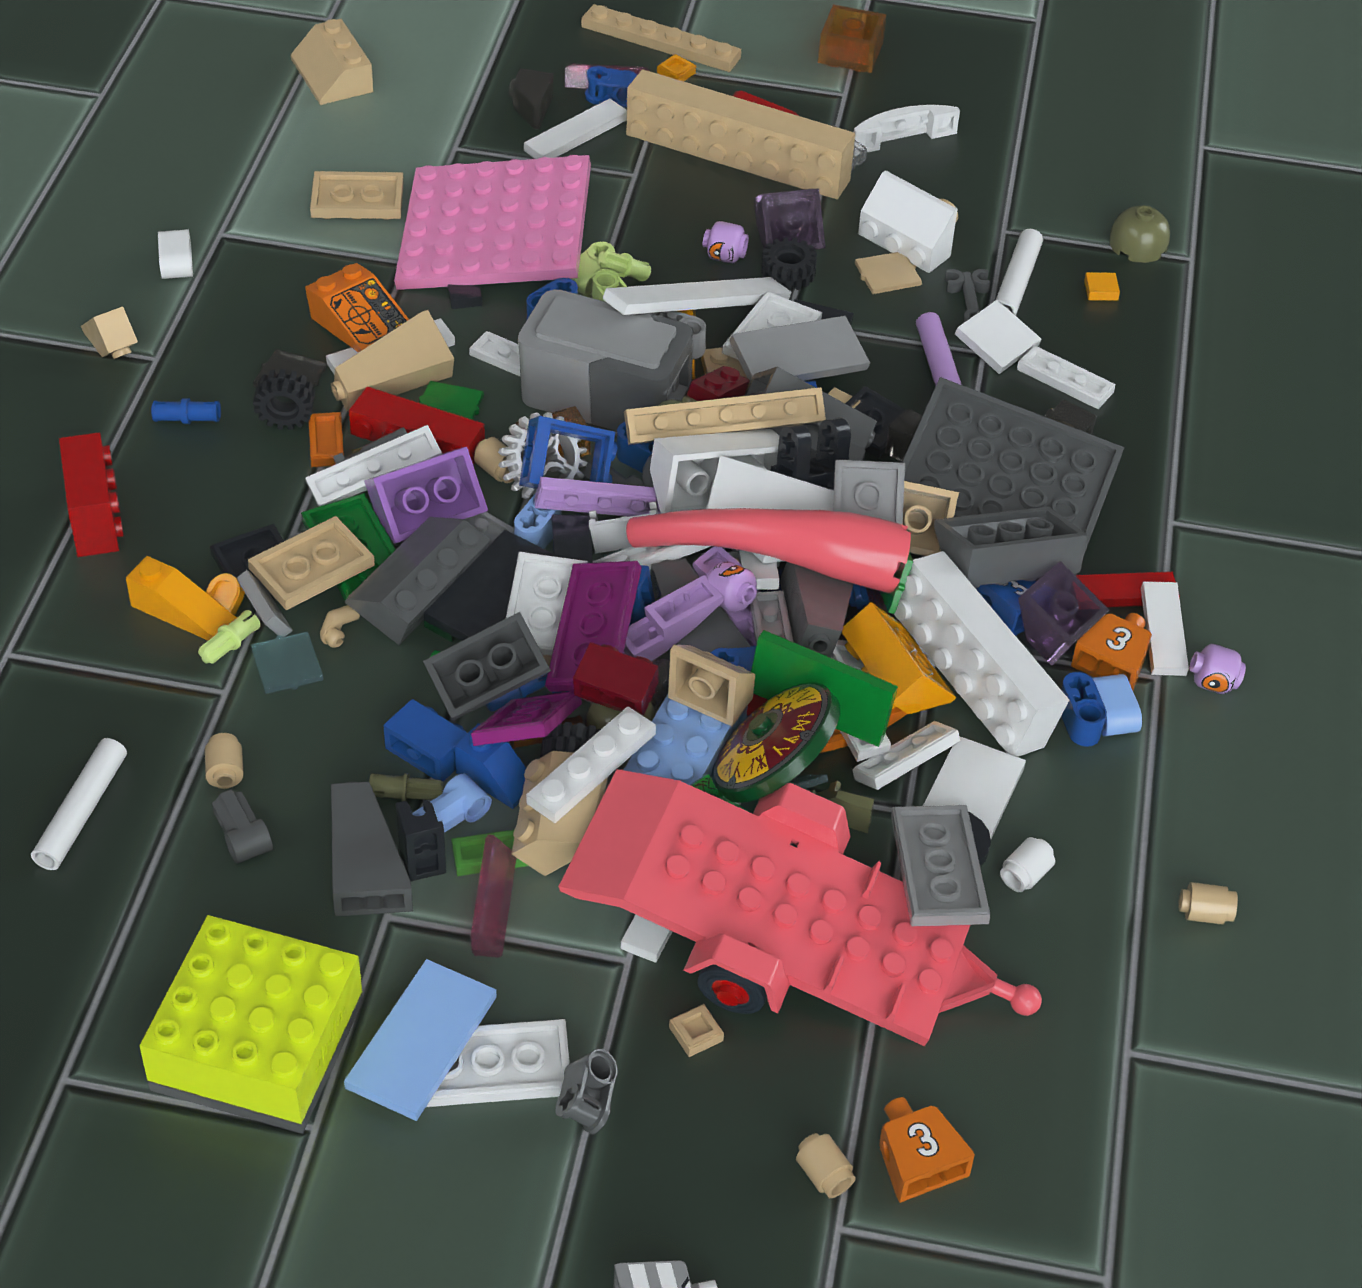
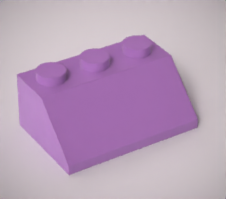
(430, 488)

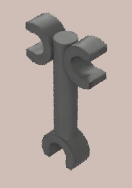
(971, 284)

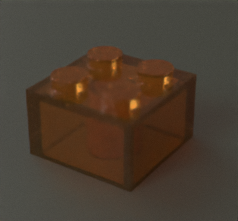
(852, 38)

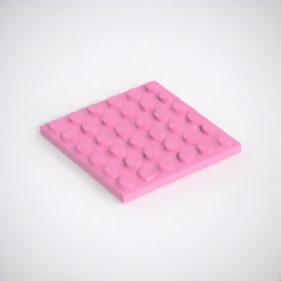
(494, 222)

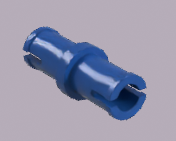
(186, 411)

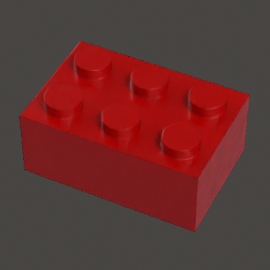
(89, 494)

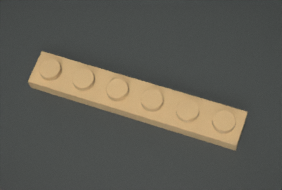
(661, 37)
(725, 415)

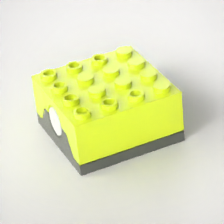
(253, 1023)

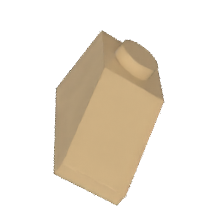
(110, 333)

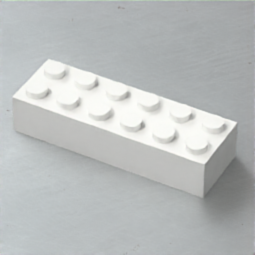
(980, 655)

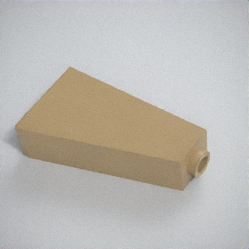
(396, 362)

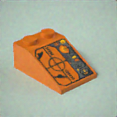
(354, 306)

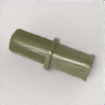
(405, 787)

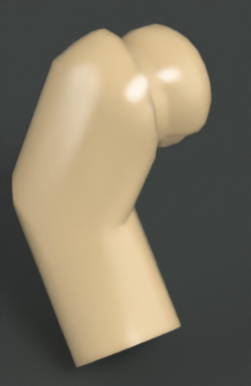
(331, 628)

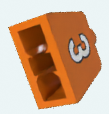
(1113, 647)
(922, 1150)

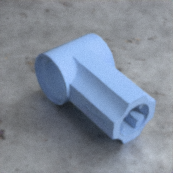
(460, 801)

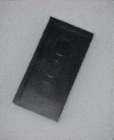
(482, 591)

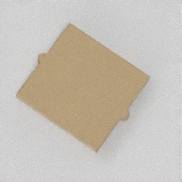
(888, 272)

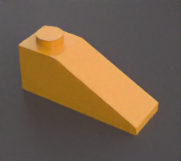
(175, 599)

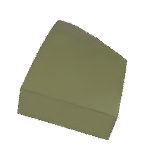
(857, 807)

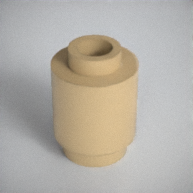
(488, 458)
(223, 761)
(1208, 903)
(825, 1165)

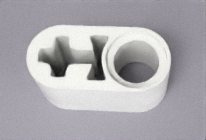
(175, 254)

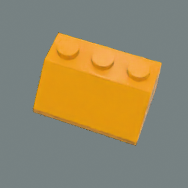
(885, 651)

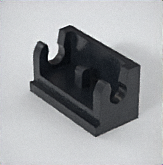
(572, 537)
(421, 841)

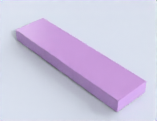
(592, 496)

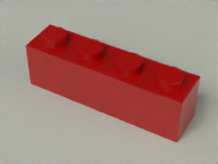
(382, 413)

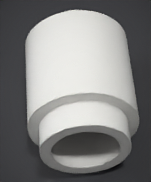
(1027, 864)

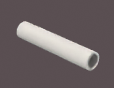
(1020, 269)
(79, 804)

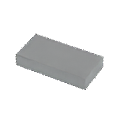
(264, 604)

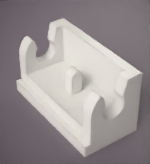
(611, 534)

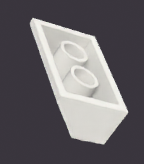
(908, 222)

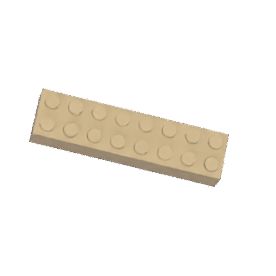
(739, 133)

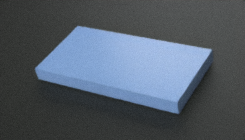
(420, 1039)

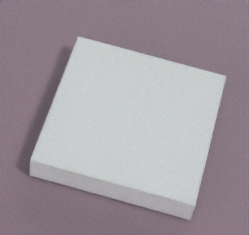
(997, 336)

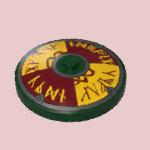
(776, 742)

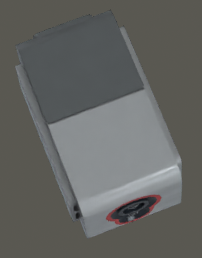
(605, 361)

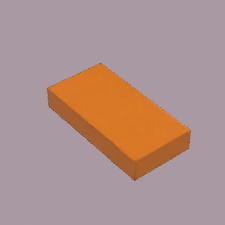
(325, 438)

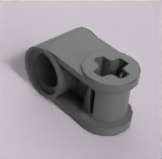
(588, 1090)

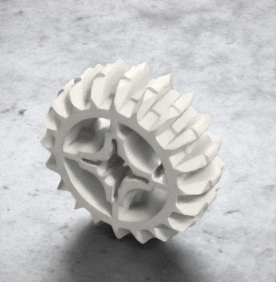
(567, 467)

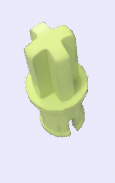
(624, 265)
(229, 637)

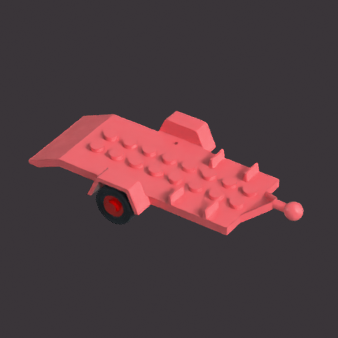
(776, 904)

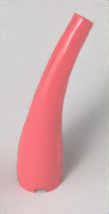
(828, 542)

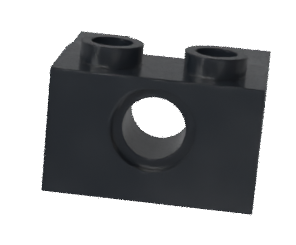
(795, 452)

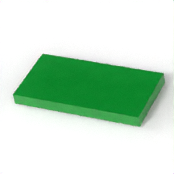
(363, 522)
(862, 697)

